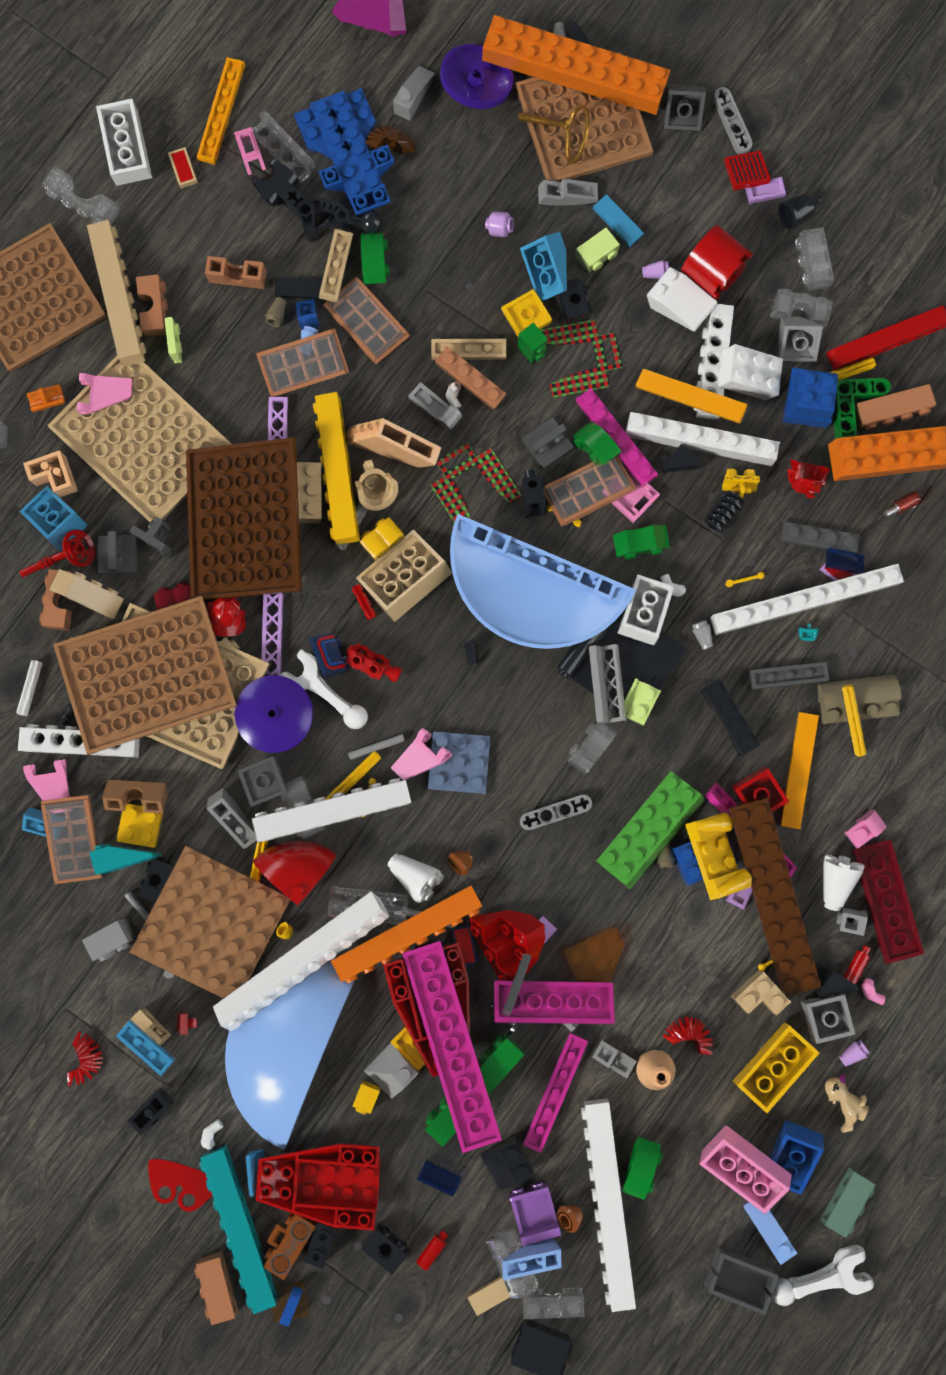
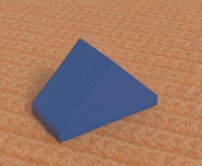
(307, 314)

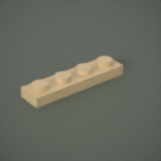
(335, 265)
(471, 348)

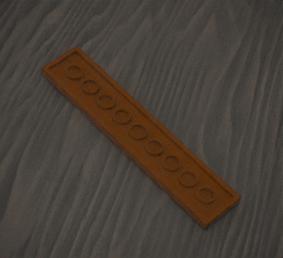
(775, 897)

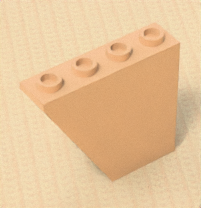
(393, 442)

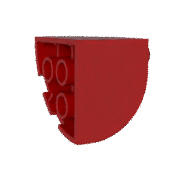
(295, 866)

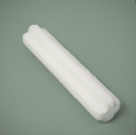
(29, 687)

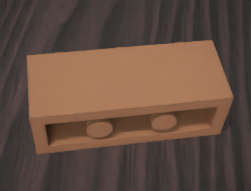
(216, 1288)

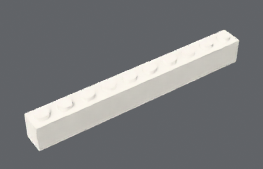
(806, 599)
(301, 961)
(609, 1205)

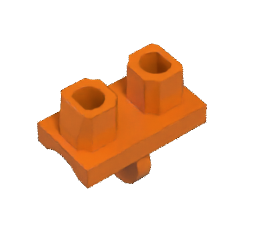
(46, 398)

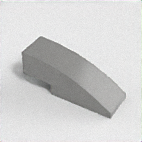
(567, 192)

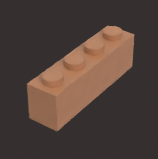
(470, 378)
(894, 407)

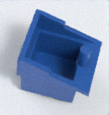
(810, 398)

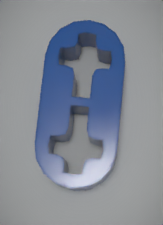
(291, 1306)

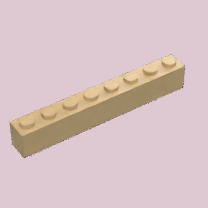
(116, 293)

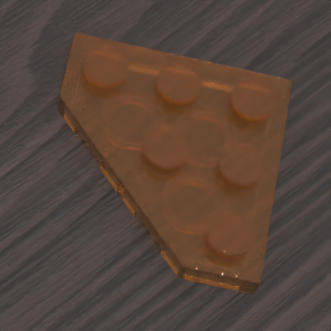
(596, 957)

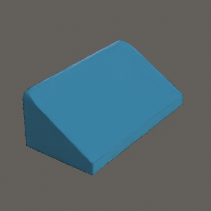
(33, 822)
(252, 1169)

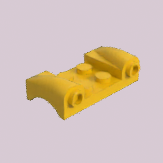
(716, 857)

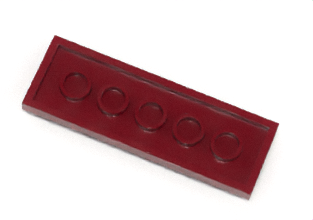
(888, 902)

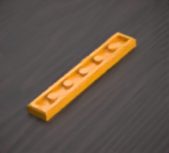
(221, 110)
(691, 396)
(799, 770)

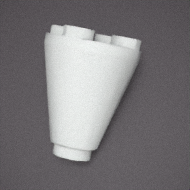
(415, 876)
(839, 880)

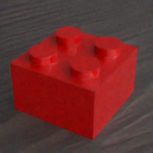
(759, 786)

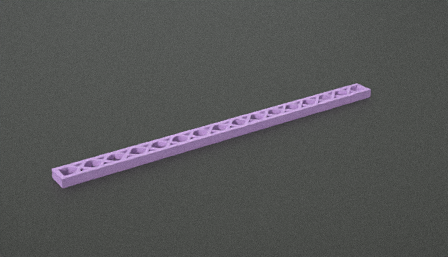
(277, 434)

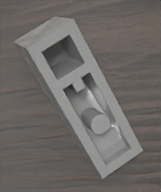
(412, 92)
(231, 817)

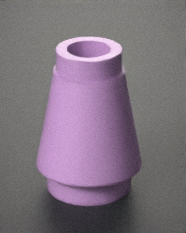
(655, 270)
(854, 1053)

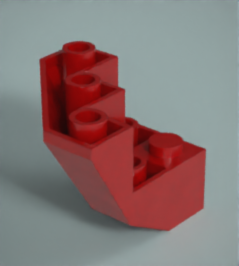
(506, 938)

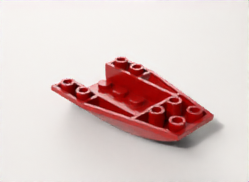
(406, 1003)
(324, 1184)

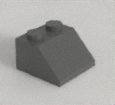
(684, 107)

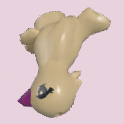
(851, 1105)

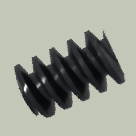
(723, 510)

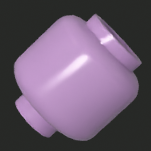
(499, 224)

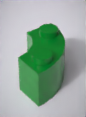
(373, 258)
(596, 443)
(641, 541)
(641, 1168)

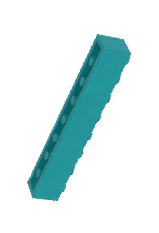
(239, 1229)

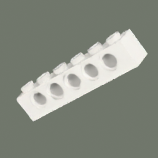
(722, 315)
(29, 742)

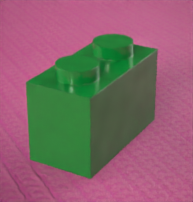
(532, 343)

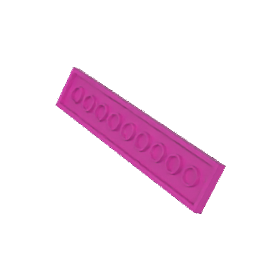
(452, 1047)

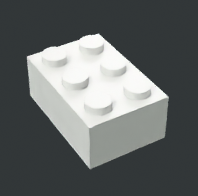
(750, 372)
(646, 610)

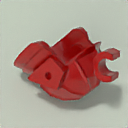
(807, 477)
(226, 617)

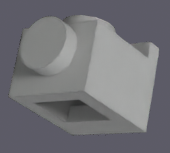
(855, 926)

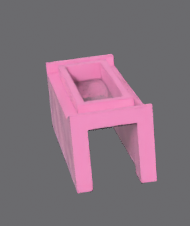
(248, 148)

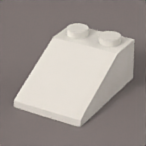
(680, 299)

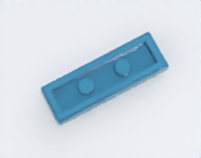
(618, 221)
(145, 1047)

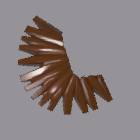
(390, 137)

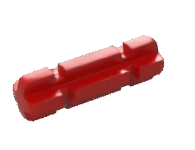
(364, 601)

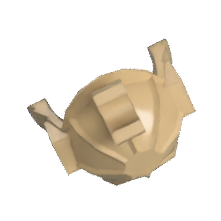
(375, 488)

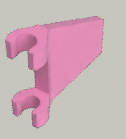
(104, 392)
(419, 757)
(49, 785)

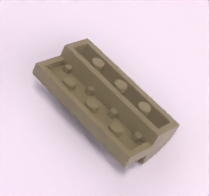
(874, 697)

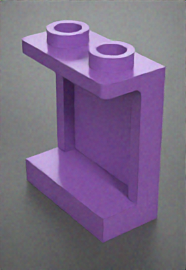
(534, 1213)

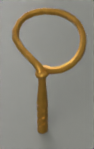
(546, 121)

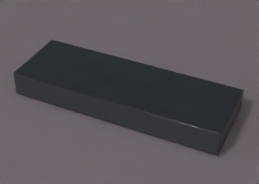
(298, 288)

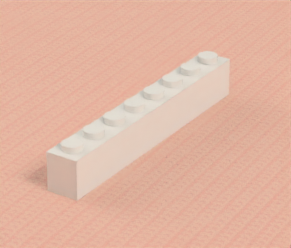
(702, 439)
(330, 811)

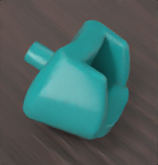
(808, 634)

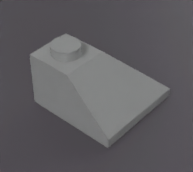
(799, 339)
(391, 1071)

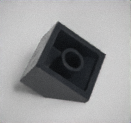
(508, 1163)

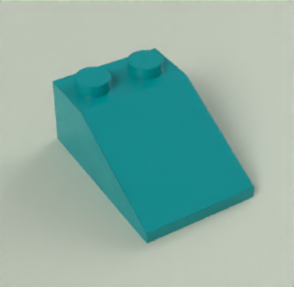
(113, 858)

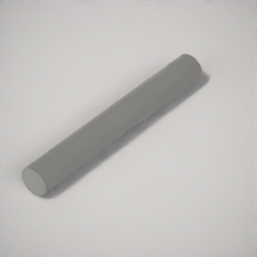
(377, 746)

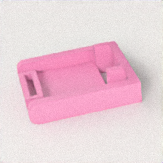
(627, 503)

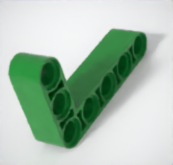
(847, 400)

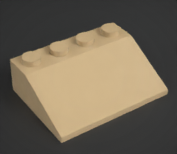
(404, 575)

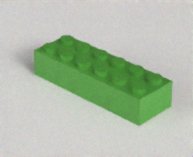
(650, 830)

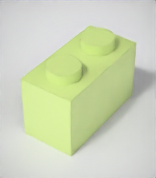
(597, 250)

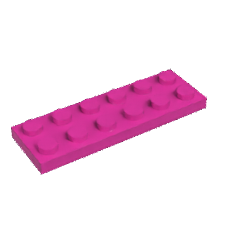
(556, 1002)

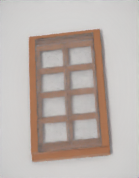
(367, 321)
(302, 362)
(587, 490)
(70, 838)

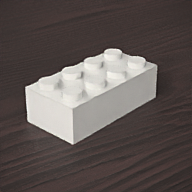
(124, 142)

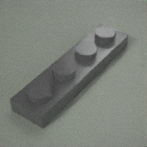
(819, 537)
(789, 675)

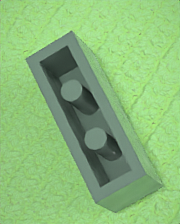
(848, 1202)

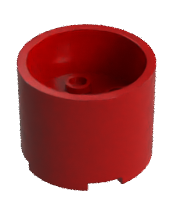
(716, 262)

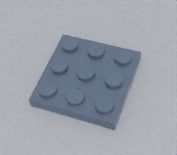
(466, 768)

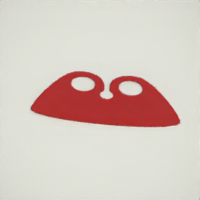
(173, 1174)

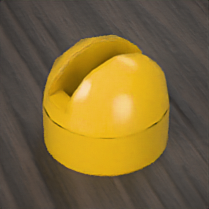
(285, 931)

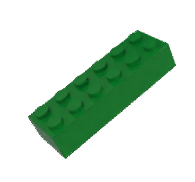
(494, 1067)

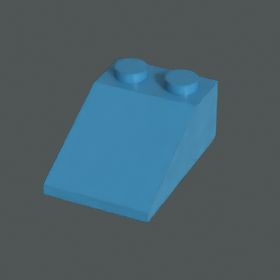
(546, 265)
(52, 517)

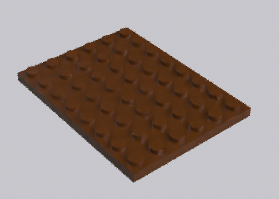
(243, 519)

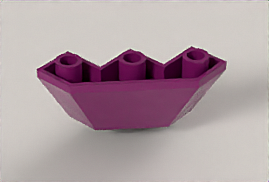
(377, 15)

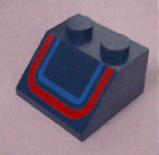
(329, 655)

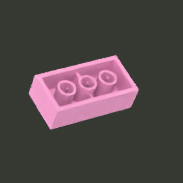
(745, 1169)

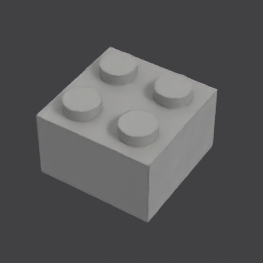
(110, 939)
(827, 1018)

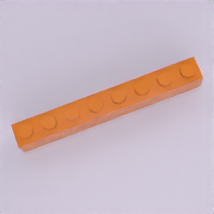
(405, 934)

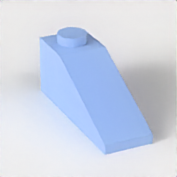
(771, 1233)
(532, 1259)

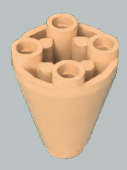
(652, 1064)

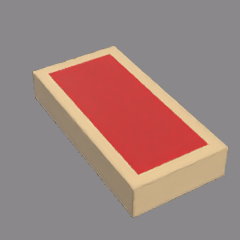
(182, 167)

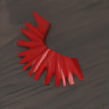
(689, 1031)
(86, 1059)

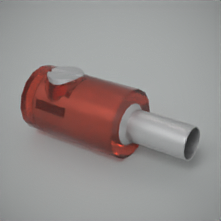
(903, 504)

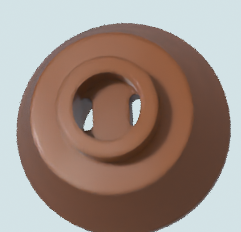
(460, 861)
(569, 1218)

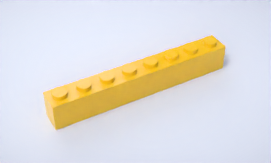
(337, 468)

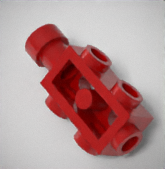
(369, 664)

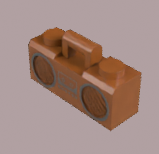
(286, 1252)

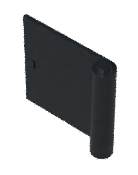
(636, 657)

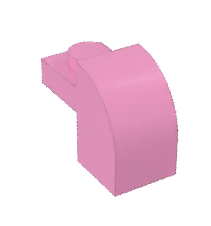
(866, 828)

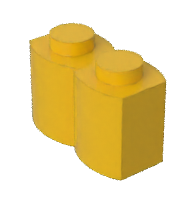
(381, 538)

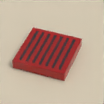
(747, 170)

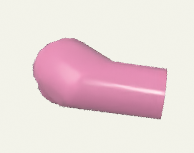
(869, 992)

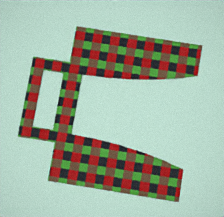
(593, 378)
(488, 465)

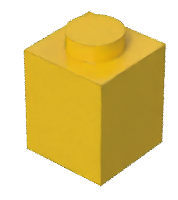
(366, 1097)

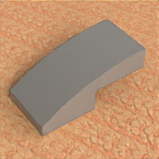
(614, 1059)

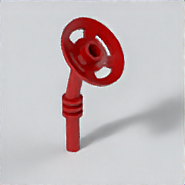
(73, 550)

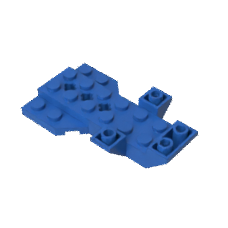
(353, 170)

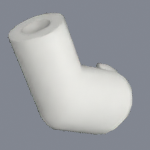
(452, 393)
(678, 590)
(208, 1134)

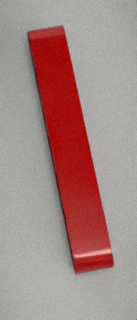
(888, 338)

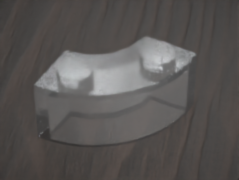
(592, 747)

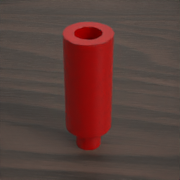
(857, 965)
(432, 1250)

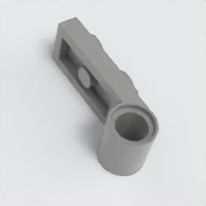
(435, 407)

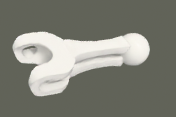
(311, 679)
(834, 1275)

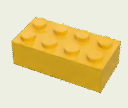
(776, 1067)

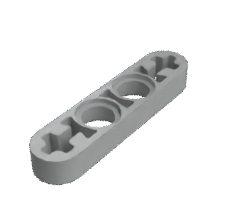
(735, 120)
(556, 815)

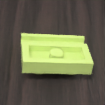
(173, 340)
(640, 701)

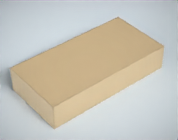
(488, 1296)

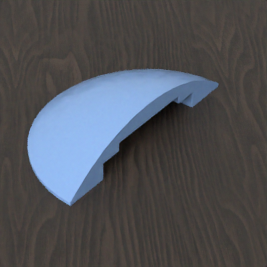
(530, 592)
(279, 1051)

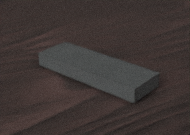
(516, 985)

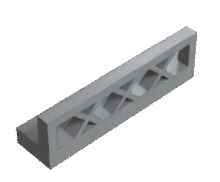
(600, 684)

